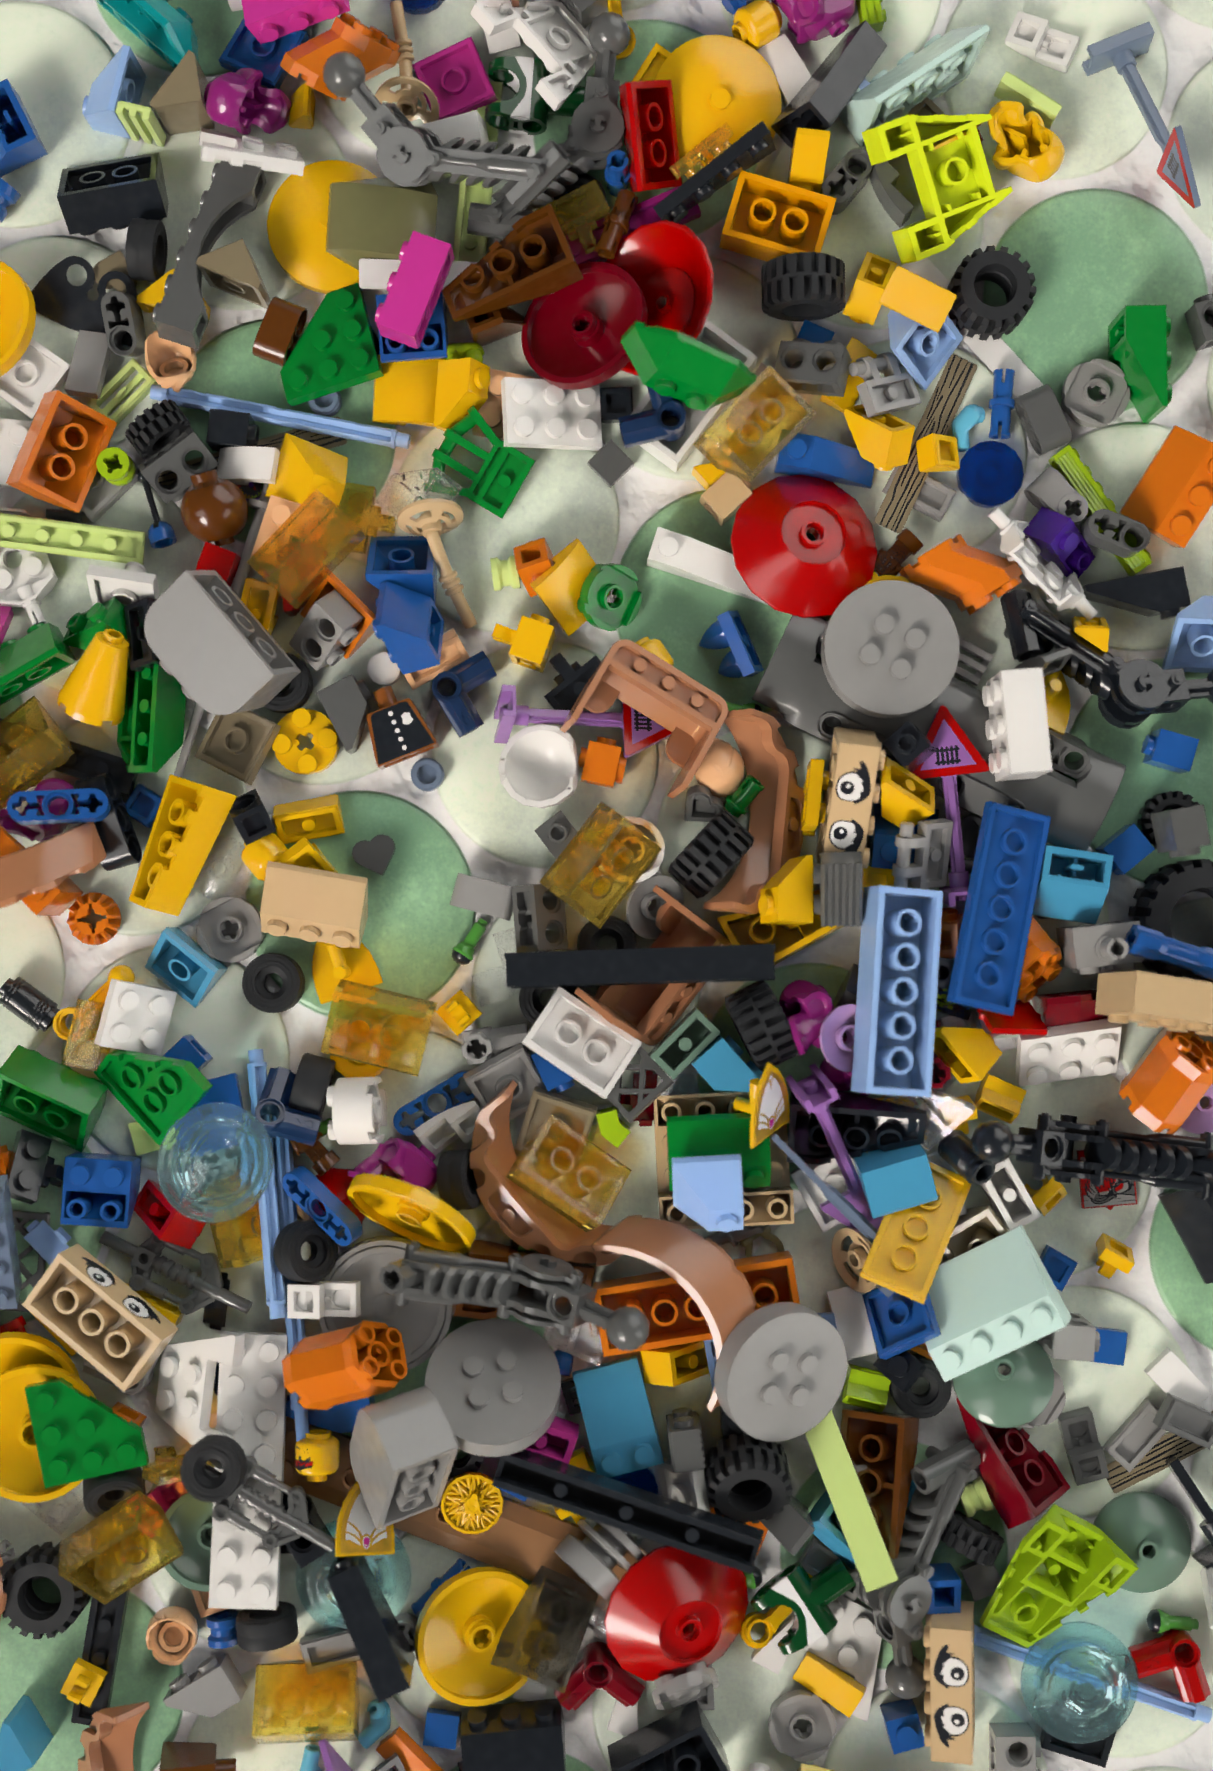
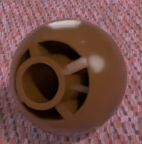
(214, 508)

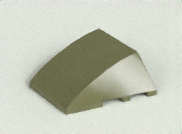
(376, 218)

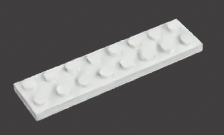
(253, 1411)

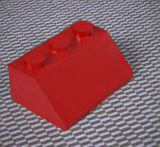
(650, 134)

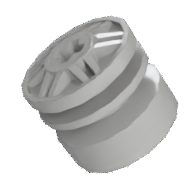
(598, 1555)

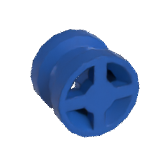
(222, 1629)

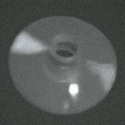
(233, 880)

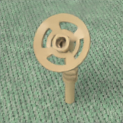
(411, 87)
(432, 530)
(854, 1256)

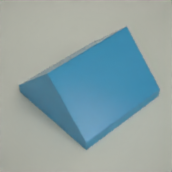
(184, 966)
(895, 1179)
(23, 1737)

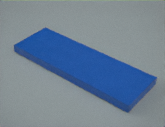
(999, 908)

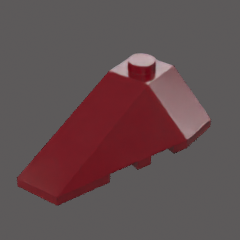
(1067, 1007)
(1014, 1471)

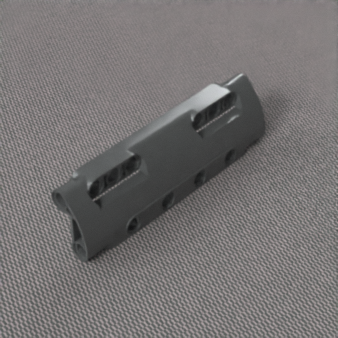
(800, 691)

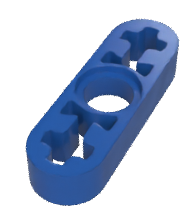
(33, 815)
(411, 1107)
(338, 1219)

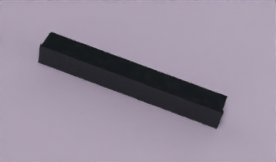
(640, 966)
(630, 1509)

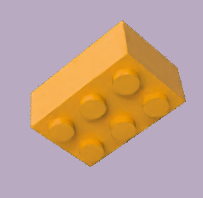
(775, 218)

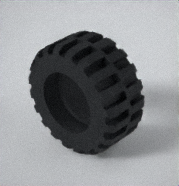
(1159, 898)

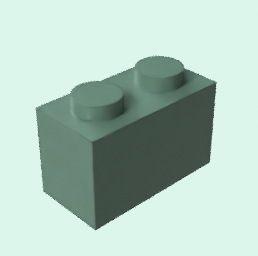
(684, 1043)

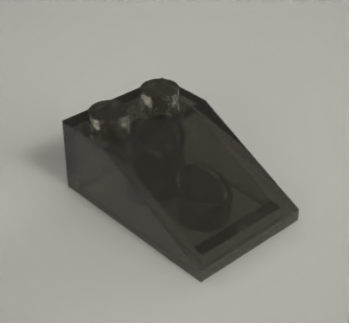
(546, 1630)

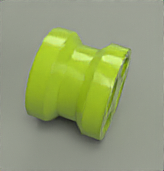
(122, 471)

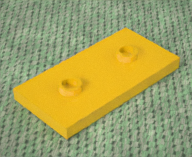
(915, 1239)

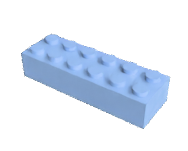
(897, 991)

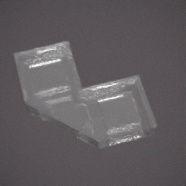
(409, 486)
(491, 984)

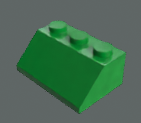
(32, 660)
(50, 1097)
(719, 1136)

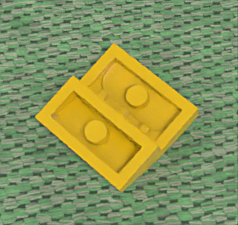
(406, 393)
(562, 584)

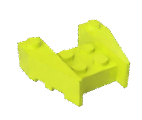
(949, 180)

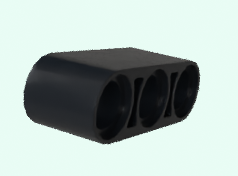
(116, 829)

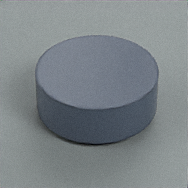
(326, 405)
(427, 774)

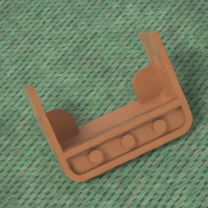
(662, 695)
(653, 1009)

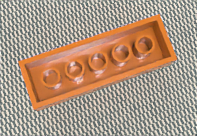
(672, 1311)

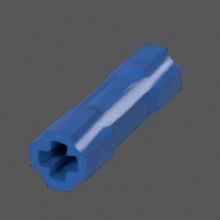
(1156, 946)

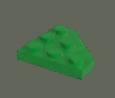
(333, 350)
(153, 1088)
(80, 1434)

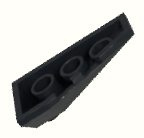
(862, 1124)

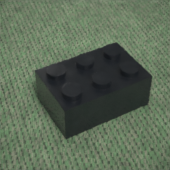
(671, 1744)

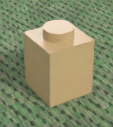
(725, 497)

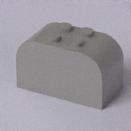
(216, 645)
(402, 1455)

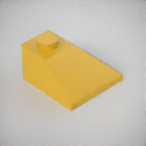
(306, 468)

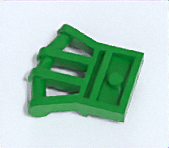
(500, 474)

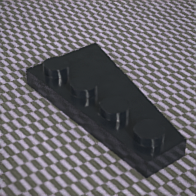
(724, 168)

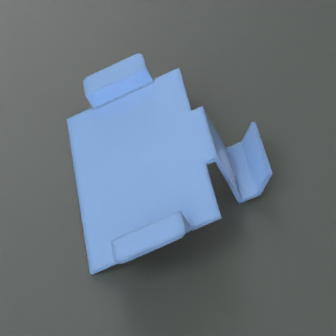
(46, 1240)

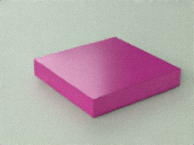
(456, 79)

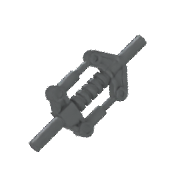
(147, 1258)
(292, 1521)

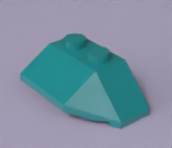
(157, 25)

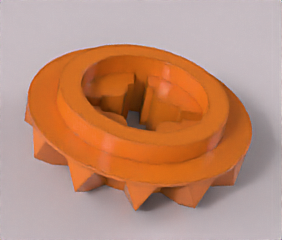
(103, 906)

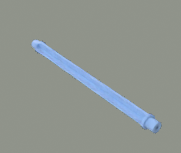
(285, 417)
(269, 1201)
(1146, 1693)

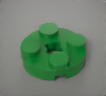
(594, 596)

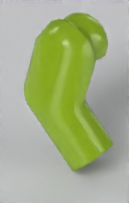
(465, 350)

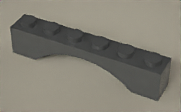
(232, 195)

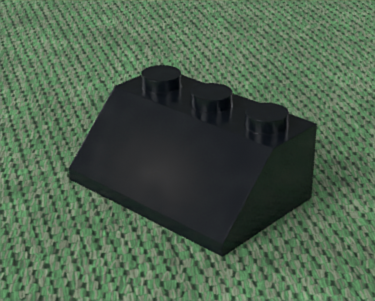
(112, 193)
(1194, 1226)
(514, 1737)

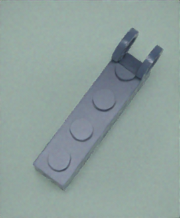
(9, 1261)

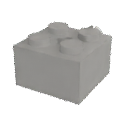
(1091, 946)

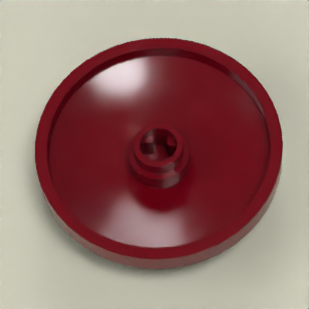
(578, 331)

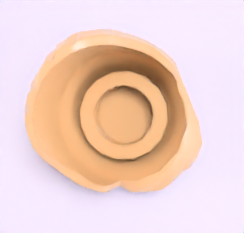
(169, 362)
(721, 769)
(172, 1635)

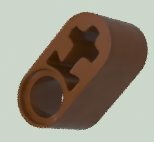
(279, 331)

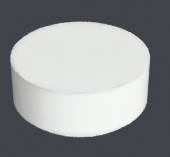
(382, 670)

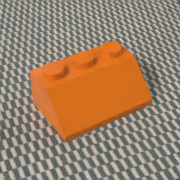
(61, 451)
(1174, 488)

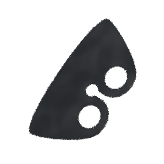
(70, 304)

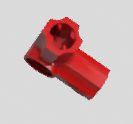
(1160, 1655)

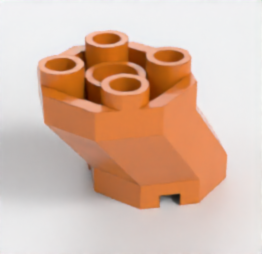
(346, 34)
(963, 574)
(1039, 963)
(1169, 1080)
(345, 1365)

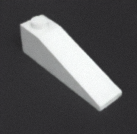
(697, 562)

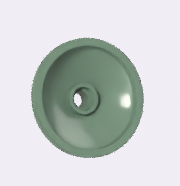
(1010, 1398)
(1144, 1520)
(191, 1523)

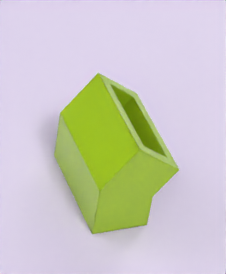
(611, 1126)
(865, 1388)

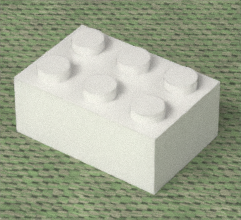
(1017, 724)

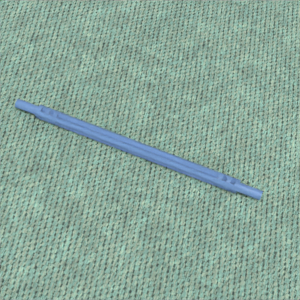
(287, 1214)

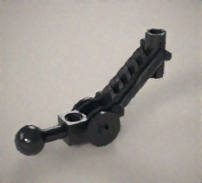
(1124, 690)
(1151, 1158)

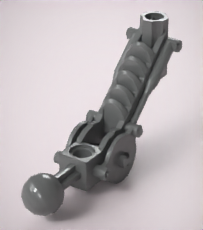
(593, 132)
(418, 157)
(545, 1302)
(904, 1603)

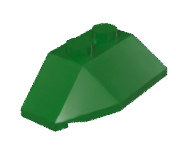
(685, 367)
(152, 719)

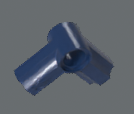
(648, 425)
(466, 677)
(290, 1122)

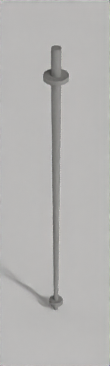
(237, 587)

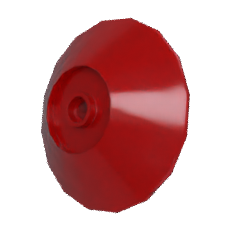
(672, 273)
(785, 565)
(658, 1600)

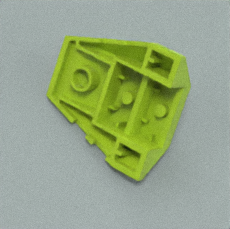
(1053, 1574)

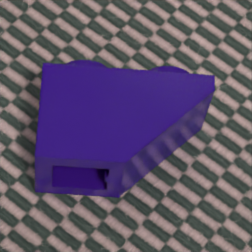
(1060, 541)

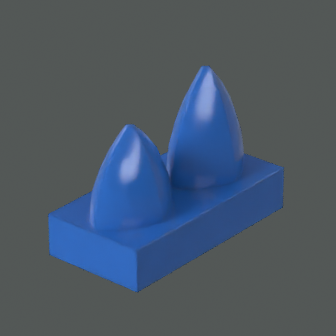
(731, 632)

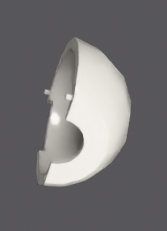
(539, 766)

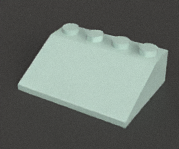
(927, 74)
(992, 1303)

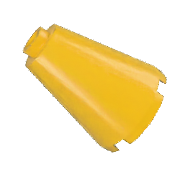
(98, 681)

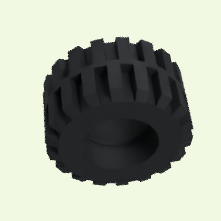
(1009, 275)
(803, 286)
(711, 854)
(761, 1024)
(747, 1478)
(26, 1608)

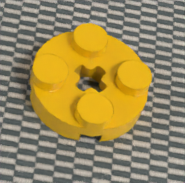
(324, 738)

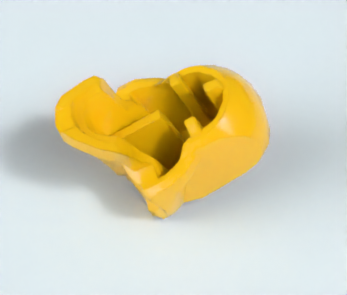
(1024, 143)

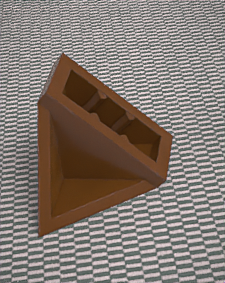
(494, 325)

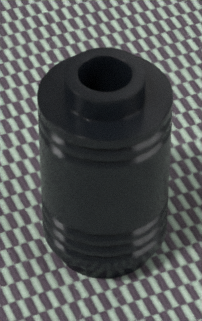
(28, 1003)
(958, 1153)

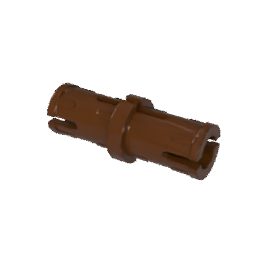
(616, 224)

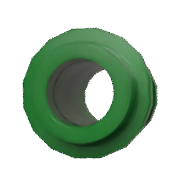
(743, 796)

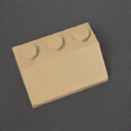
(314, 905)

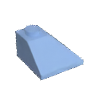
(119, 81)
(920, 348)
(1192, 638)
(710, 1190)

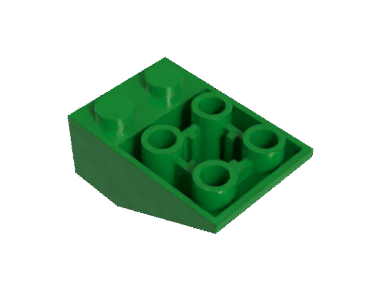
(1140, 349)

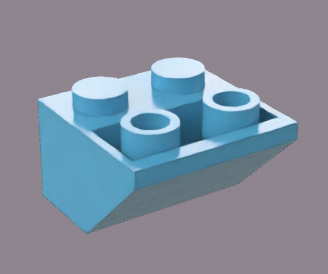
(1073, 884)
(724, 1068)

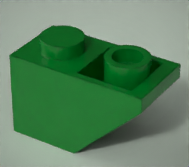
(99, 617)

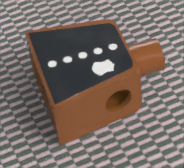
(397, 729)

